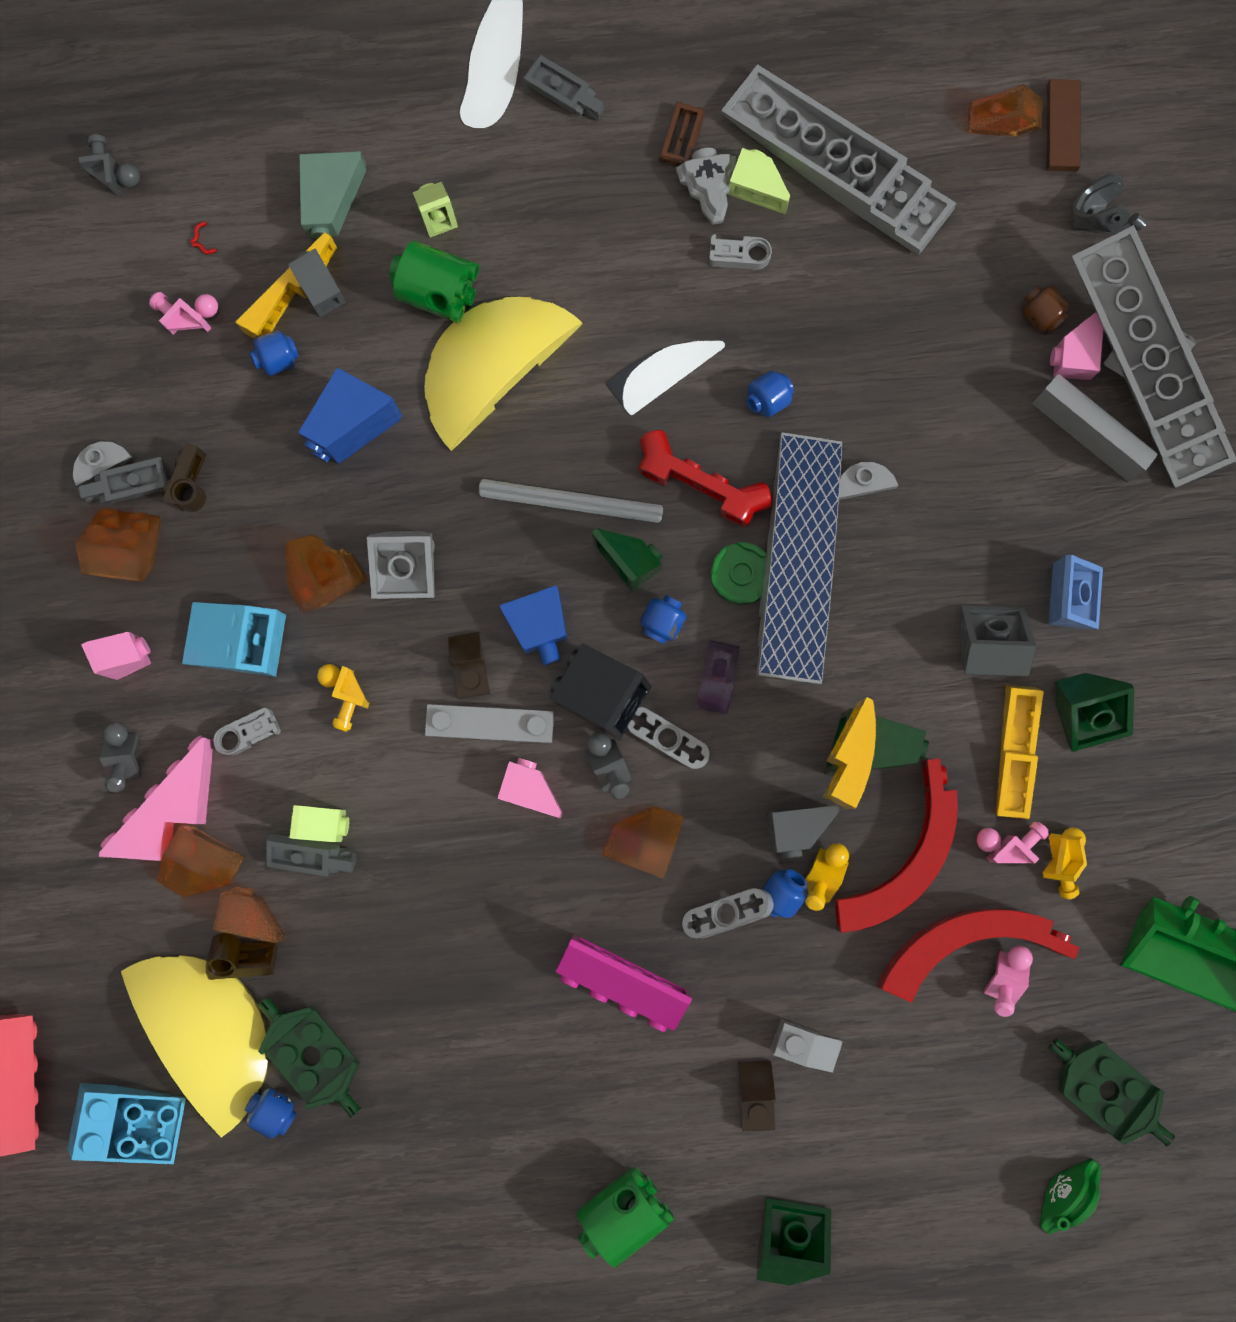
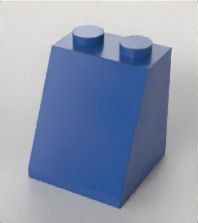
(347, 418)

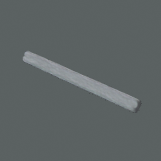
(570, 500)

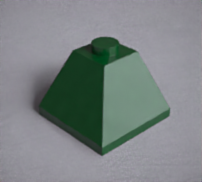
(628, 557)
(1094, 709)
(793, 1242)

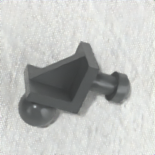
(104, 167)
(118, 756)
(608, 765)

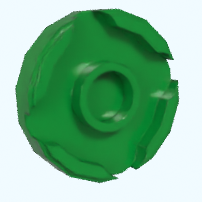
(740, 583)

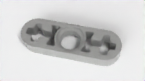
(692, 743)
(745, 897)

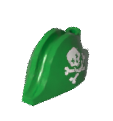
(1071, 1197)

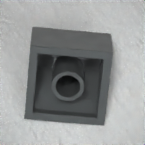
(996, 640)
(798, 829)

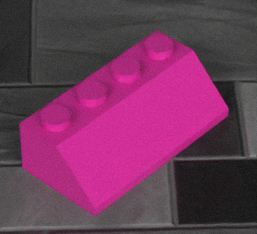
(624, 983)

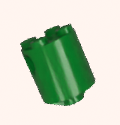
(433, 280)
(622, 1218)

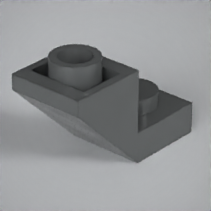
(316, 282)

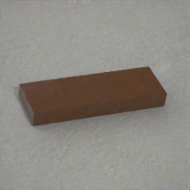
(1063, 125)

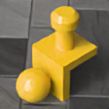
(345, 689)
(1067, 860)
(826, 875)

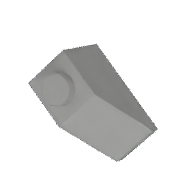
(805, 1046)

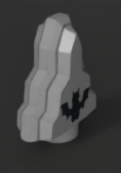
(708, 181)

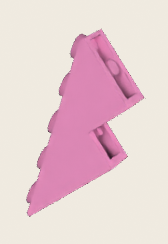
(178, 799)

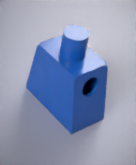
(538, 623)

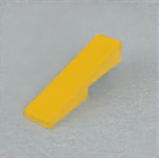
(269, 308)
(1018, 750)

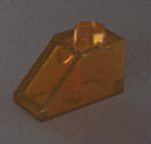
(1006, 113)
(247, 916)

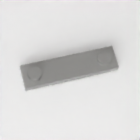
(489, 723)

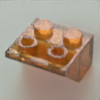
(119, 544)

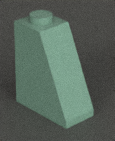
(328, 190)

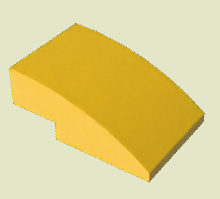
(853, 756)

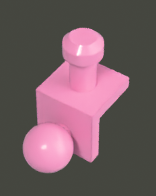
(181, 315)
(1011, 848)
(1010, 979)

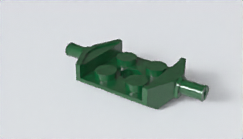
(285, 1047)
(1132, 1108)

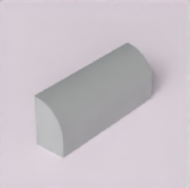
(1094, 428)

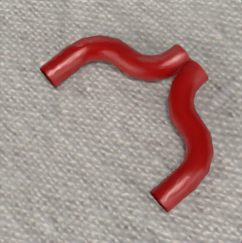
(196, 235)

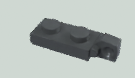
(563, 88)
(126, 482)
(307, 856)

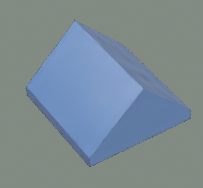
(1075, 593)

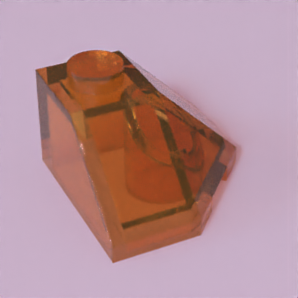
(319, 573)
(645, 840)
(197, 863)

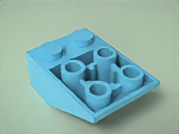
(234, 638)
(125, 1125)

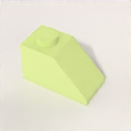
(759, 181)
(435, 208)
(318, 824)

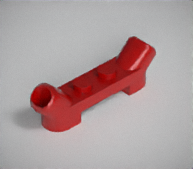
(738, 503)

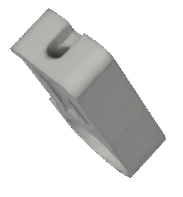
(736, 253)
(248, 730)

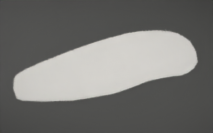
(493, 64)

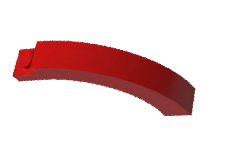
(921, 867)
(939, 939)

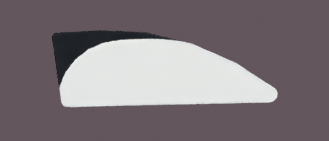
(659, 371)

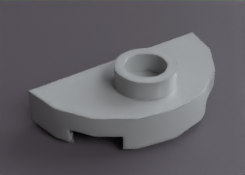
(98, 458)
(865, 479)

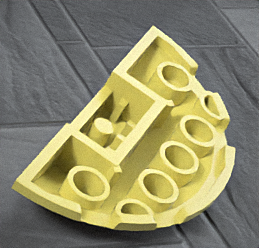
(487, 357)
(202, 1034)

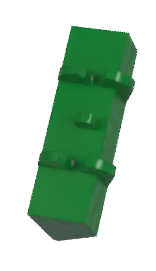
(1185, 951)

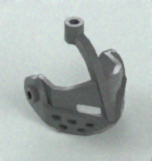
(1102, 220)

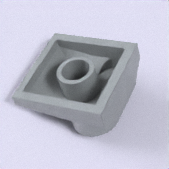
(401, 564)

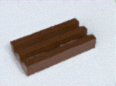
(675, 158)

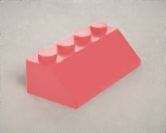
(17, 1087)

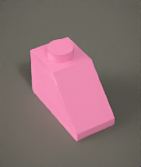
(1079, 351)
(117, 655)
(528, 788)

